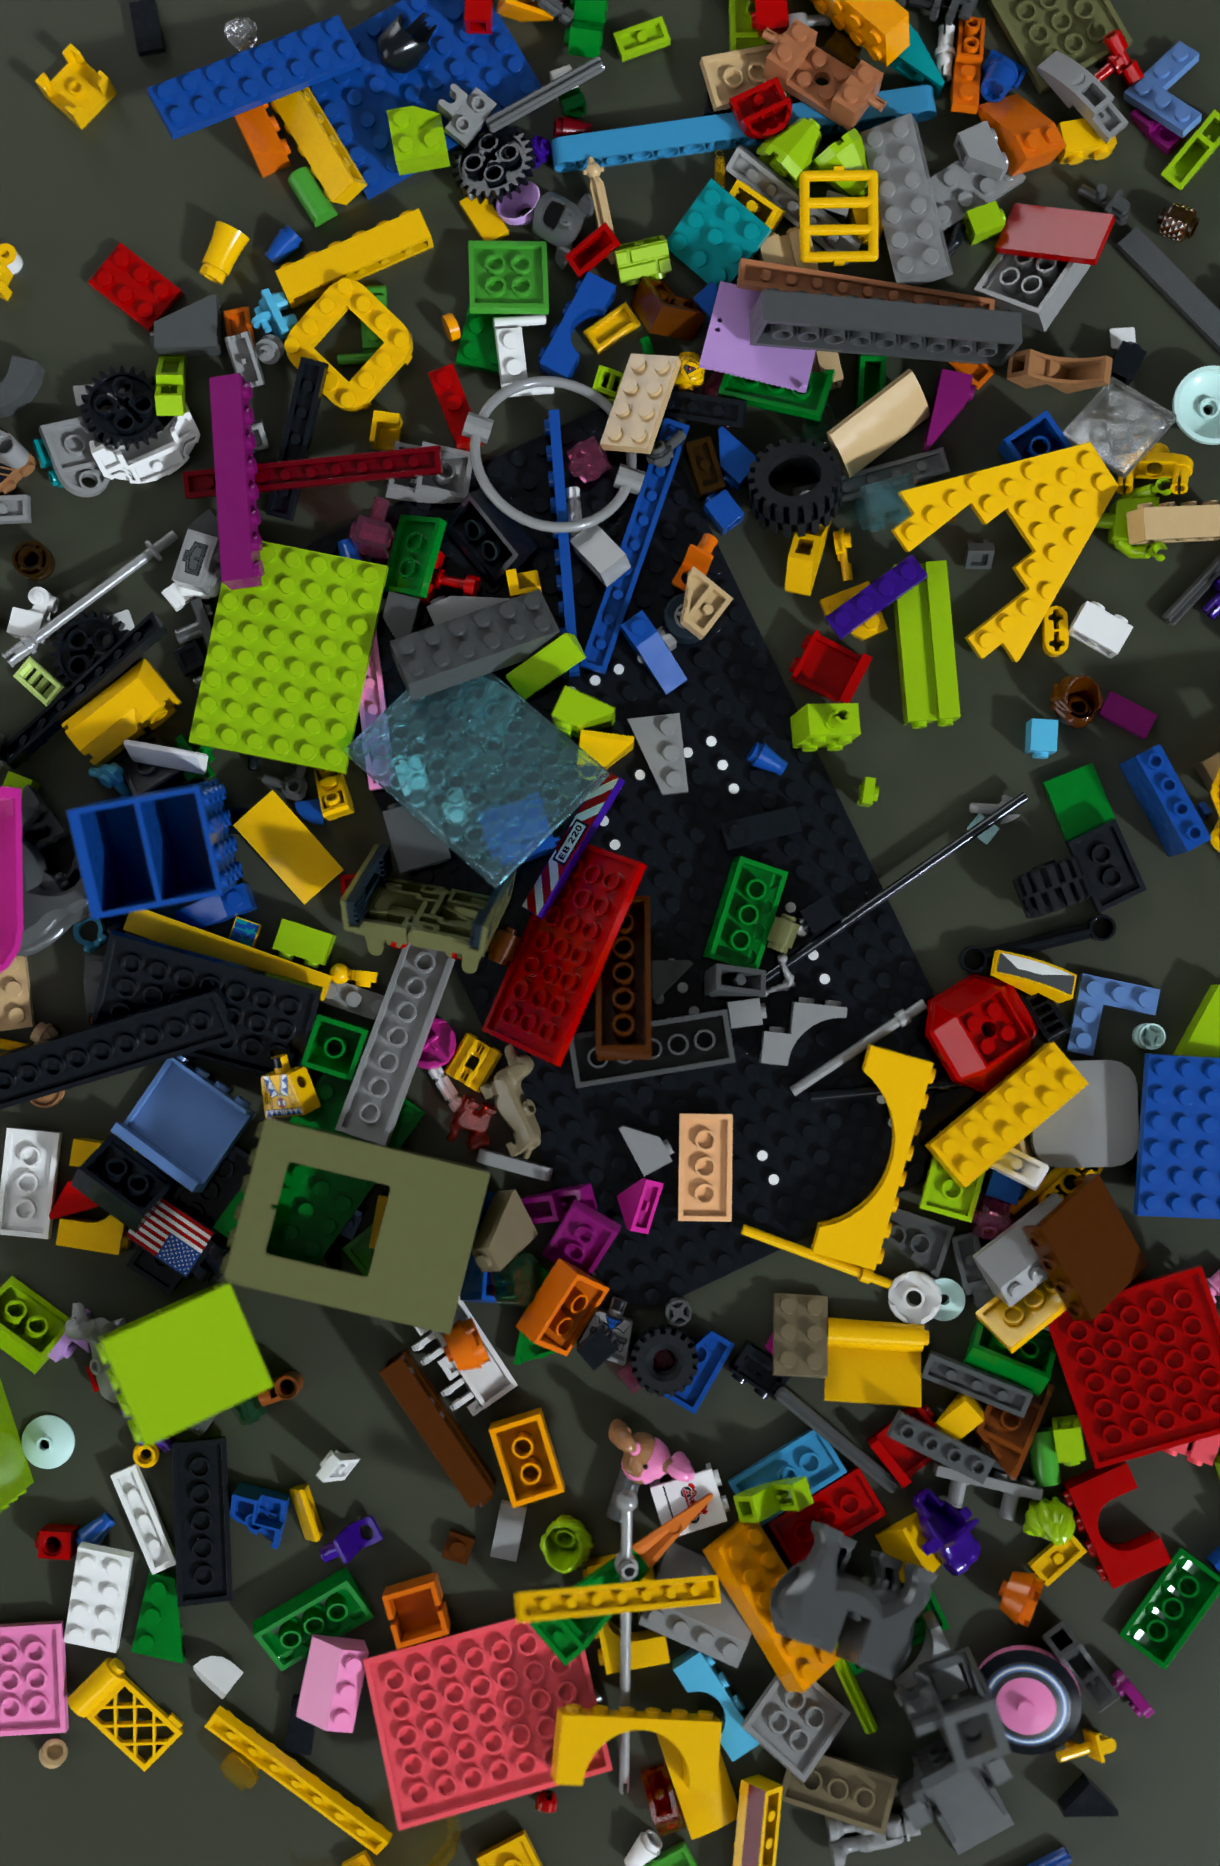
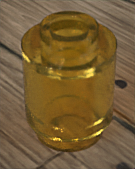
(239, 1770)

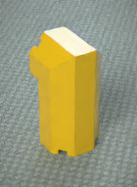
(122, 713)

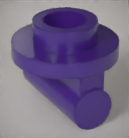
(541, 149)

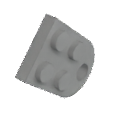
(71, 456)

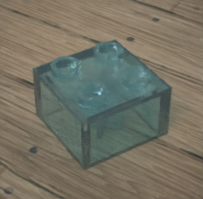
(880, 503)

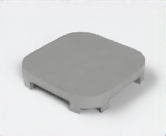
(1097, 1124)

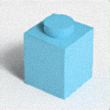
(1041, 737)

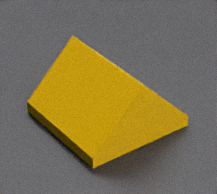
(904, 1542)

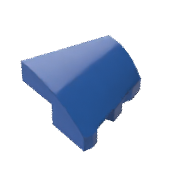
(260, 1511)

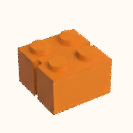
(419, 1609)

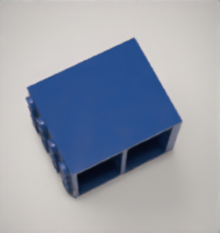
(155, 848)

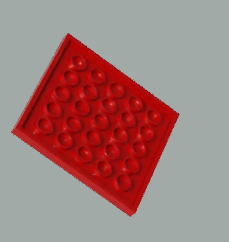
(1144, 1367)

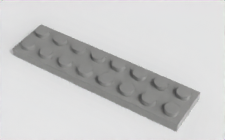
(395, 1044)

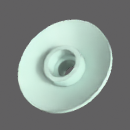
(57, 1433)

